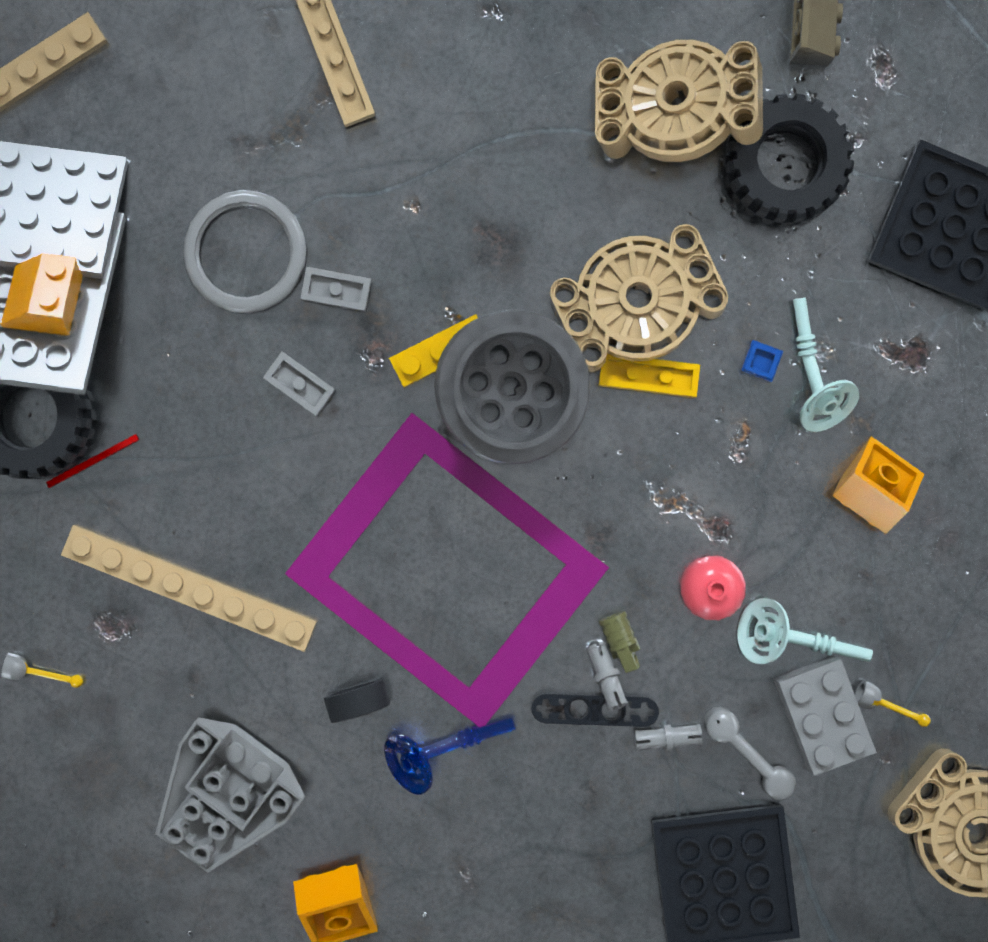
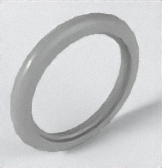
(248, 199)

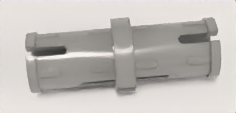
(607, 676)
(668, 737)

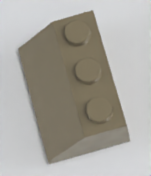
(815, 31)

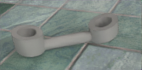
(777, 781)

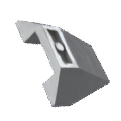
(224, 794)

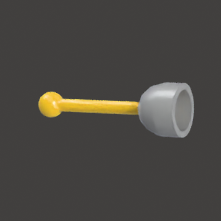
(16, 667)
(870, 697)

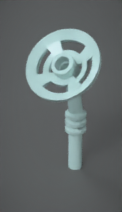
(823, 397)
(774, 633)

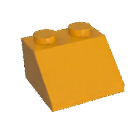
(43, 294)
(879, 485)
(335, 905)

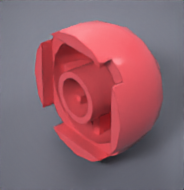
(712, 587)

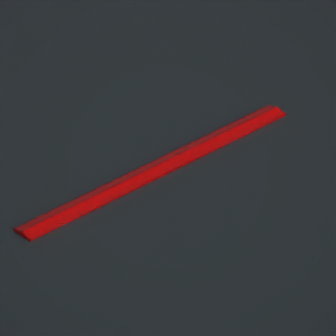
(93, 460)

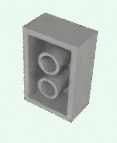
(824, 715)

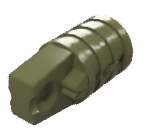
(621, 640)

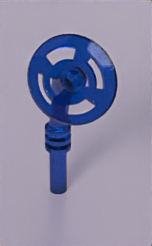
(418, 757)

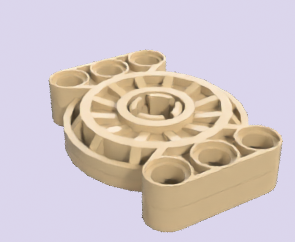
(686, 129)
(646, 269)
(943, 817)

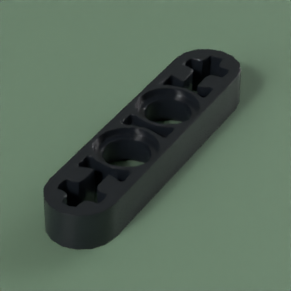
(594, 713)

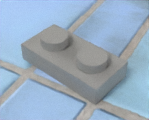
(336, 289)
(299, 383)

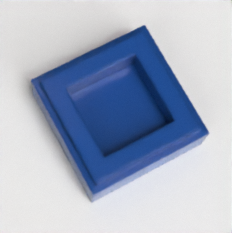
(761, 361)

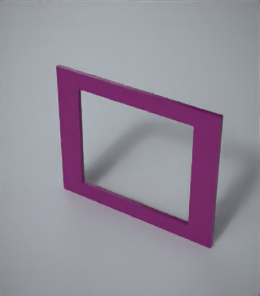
(531, 635)

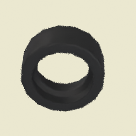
(356, 701)

